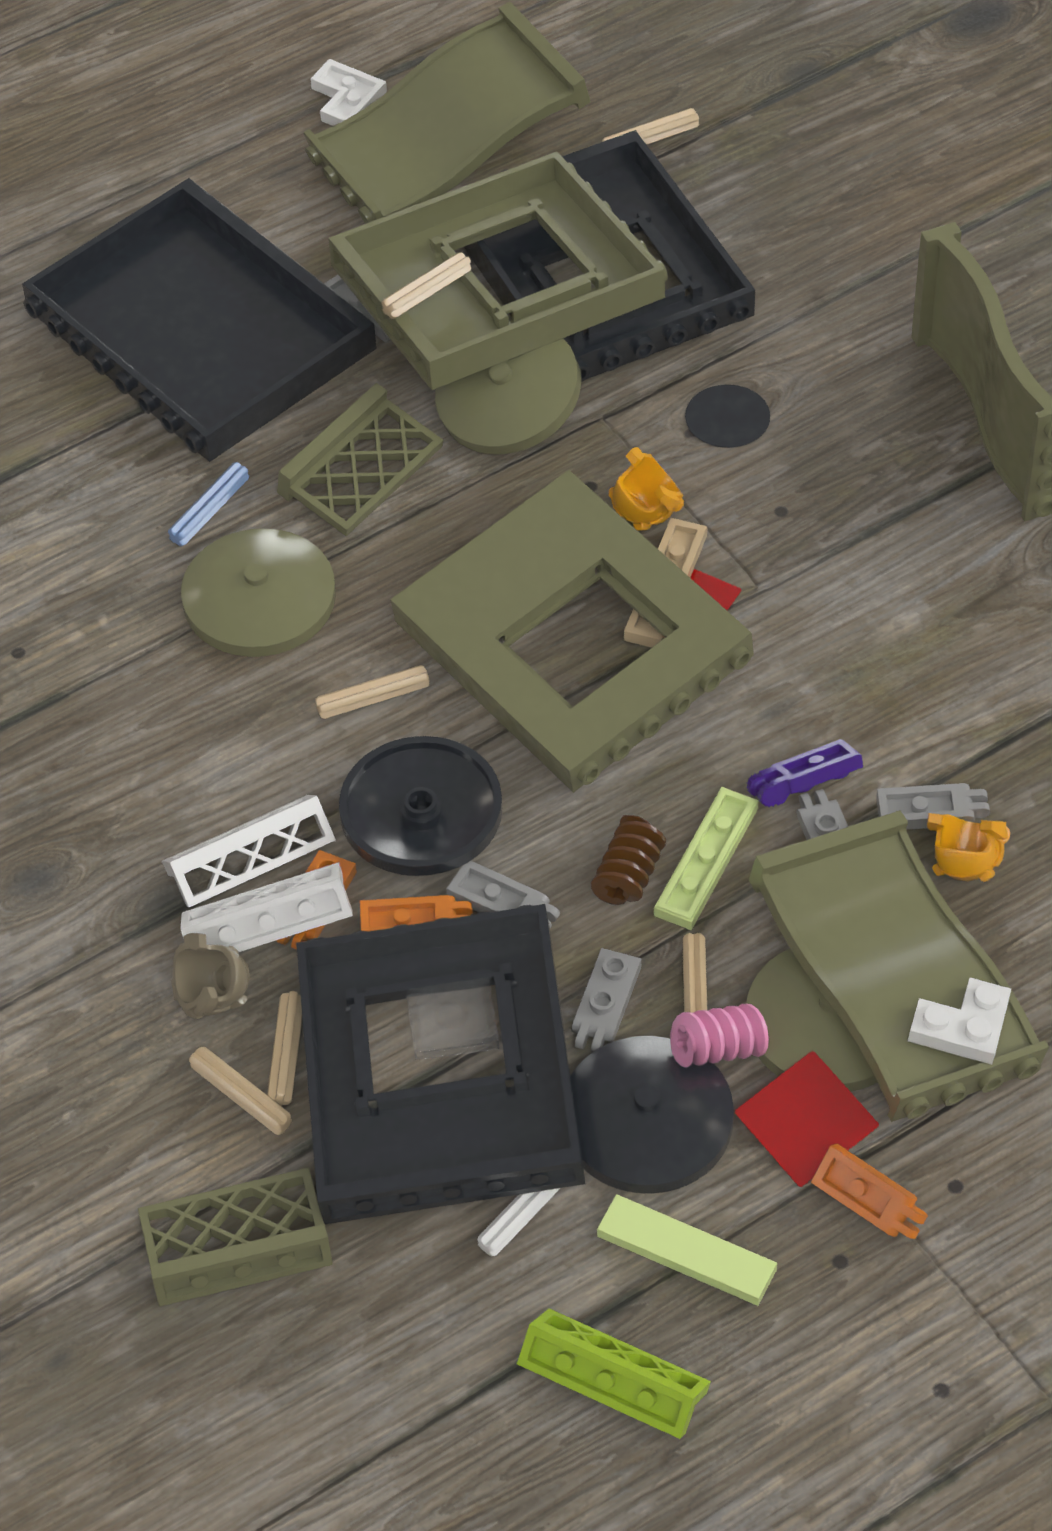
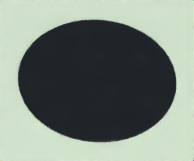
(727, 416)

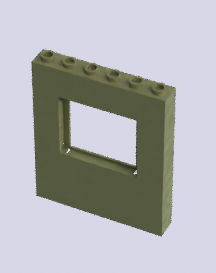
(460, 324)
(528, 571)

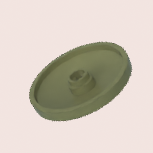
(512, 401)
(258, 592)
(804, 1022)

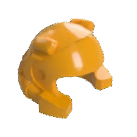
(645, 492)
(967, 848)

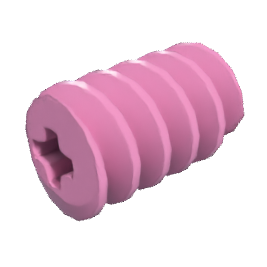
(718, 1035)

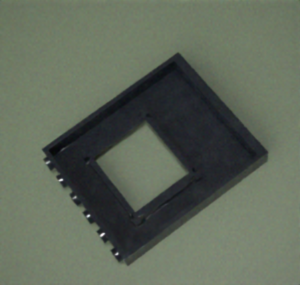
(649, 201)
(444, 1138)

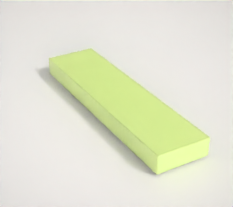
(706, 858)
(687, 1249)

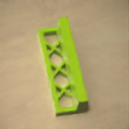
(612, 1372)

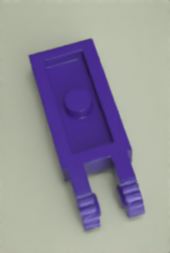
(804, 772)

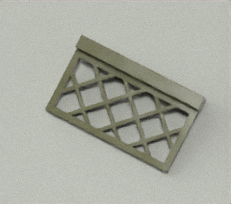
(331, 447)
(241, 1260)

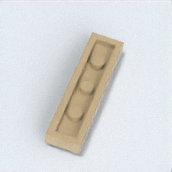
(681, 545)

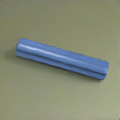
(208, 504)

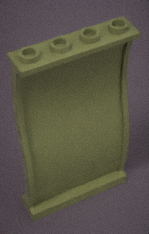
(447, 116)
(967, 328)
(876, 943)

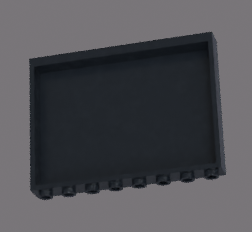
(199, 318)

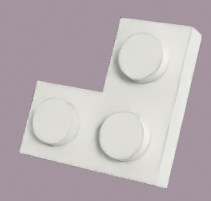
(349, 91)
(963, 1032)

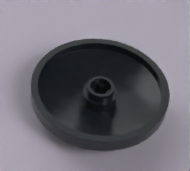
(420, 805)
(648, 1118)

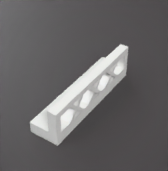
(243, 835)
(272, 910)

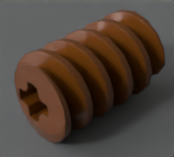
(628, 861)

